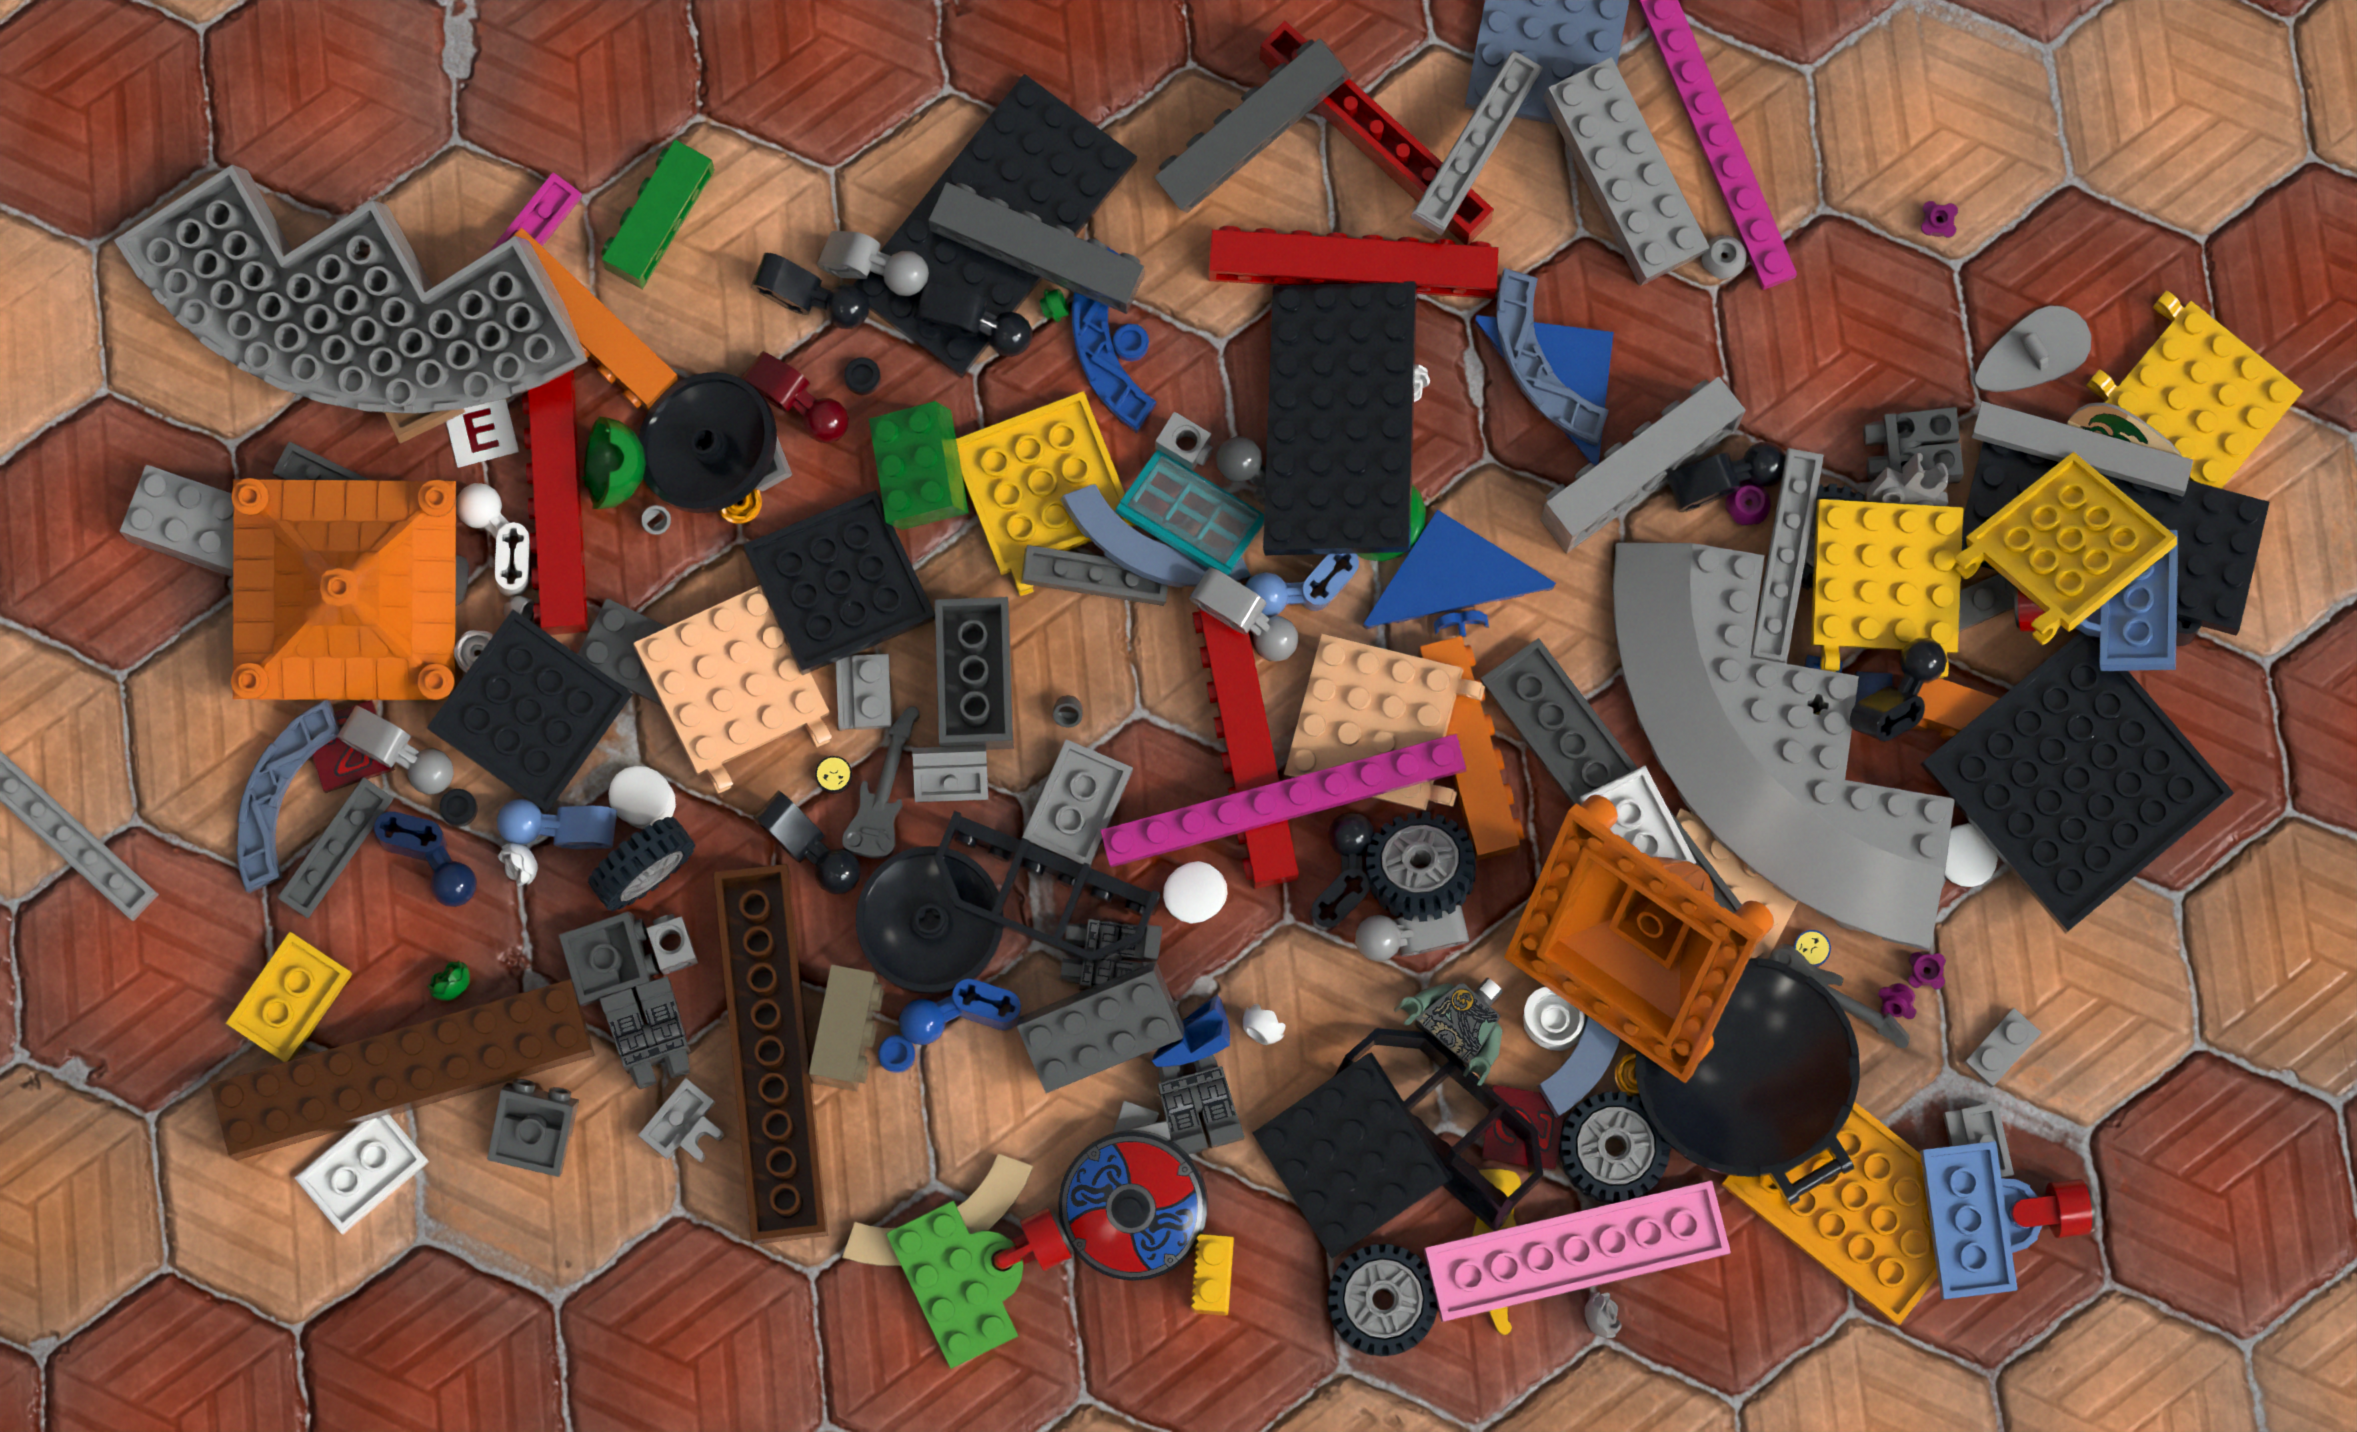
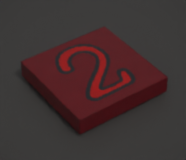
(342, 765)
(1507, 1147)

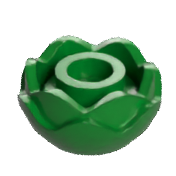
(450, 982)

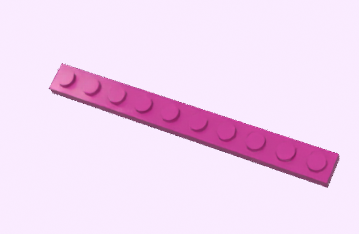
(1718, 142)
(1283, 800)

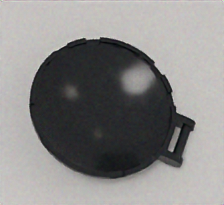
(1768, 1087)

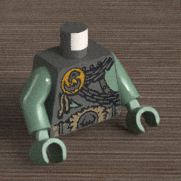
(1460, 1022)

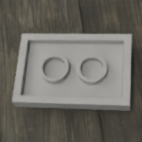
(1077, 803)

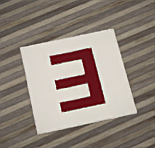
(482, 433)

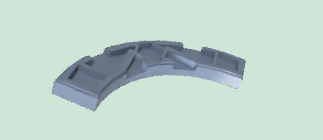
(1531, 368)
(1131, 548)
(267, 789)
(1581, 1068)

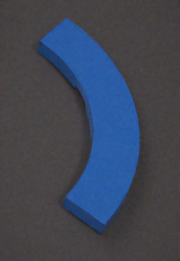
(1101, 364)

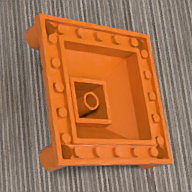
(344, 589)
(1635, 939)

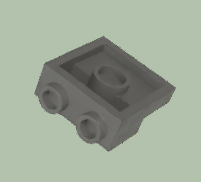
(608, 957)
(533, 1127)

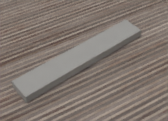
(1476, 142)
(2102, 452)
(1786, 556)
(73, 841)

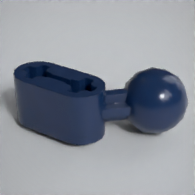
(451, 880)

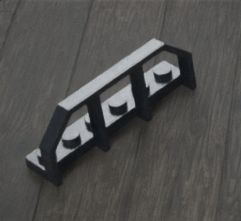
(1037, 862)
(1468, 1184)

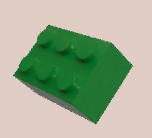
(918, 465)

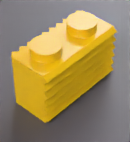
(1212, 1275)

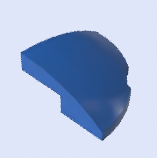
(1204, 1035)

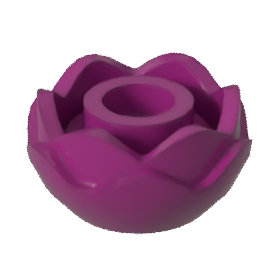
(1745, 514)

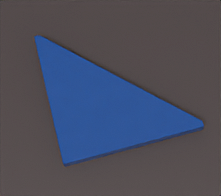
(1578, 360)
(1451, 572)

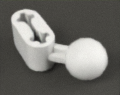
(481, 508)

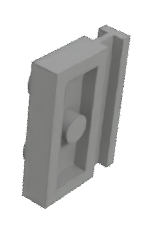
(864, 692)
(950, 773)
(1979, 1125)

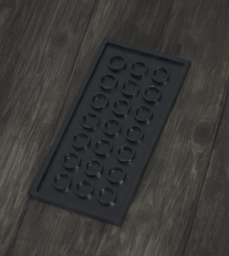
(1037, 161)
(1340, 419)
(2214, 527)

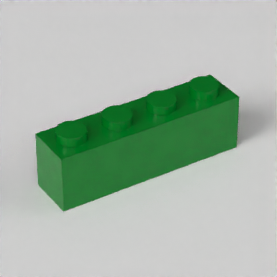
(657, 213)

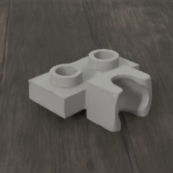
(1912, 486)
(681, 1123)

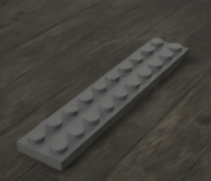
(1570, 735)

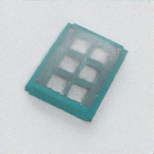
(1191, 513)

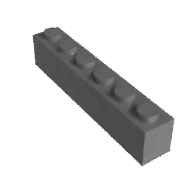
(1252, 125)
(1037, 247)

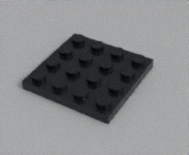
(839, 582)
(529, 711)
(1352, 1155)

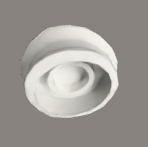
(641, 796)
(1969, 857)
(1195, 892)
(1552, 1020)

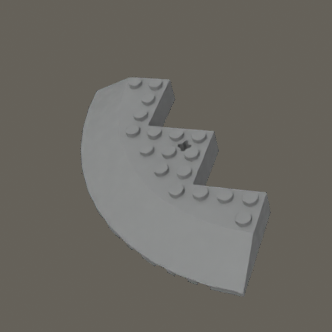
(348, 323)
(1757, 758)

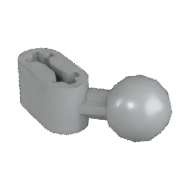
(857, 254)
(1241, 609)
(428, 769)
(1381, 937)

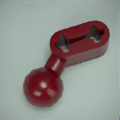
(786, 388)

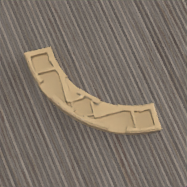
(979, 1212)

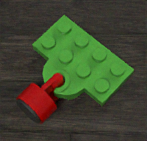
(968, 1276)

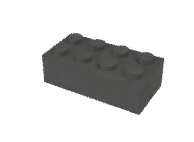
(974, 672)
(1100, 1027)

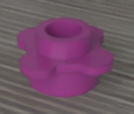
(1932, 227)
(1934, 963)
(1898, 1001)

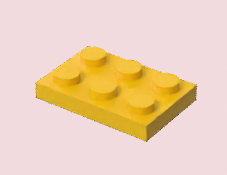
(289, 998)

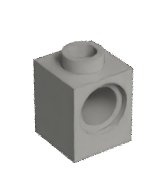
(1180, 427)
(677, 959)

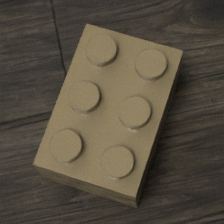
(846, 1028)

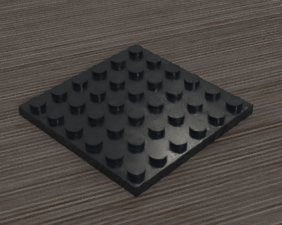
(2076, 780)

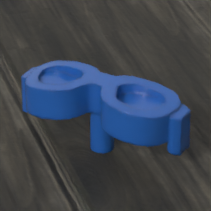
(1460, 619)

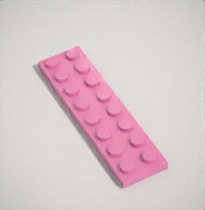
(1576, 1251)

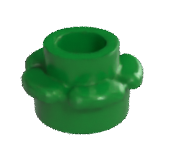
(1054, 304)

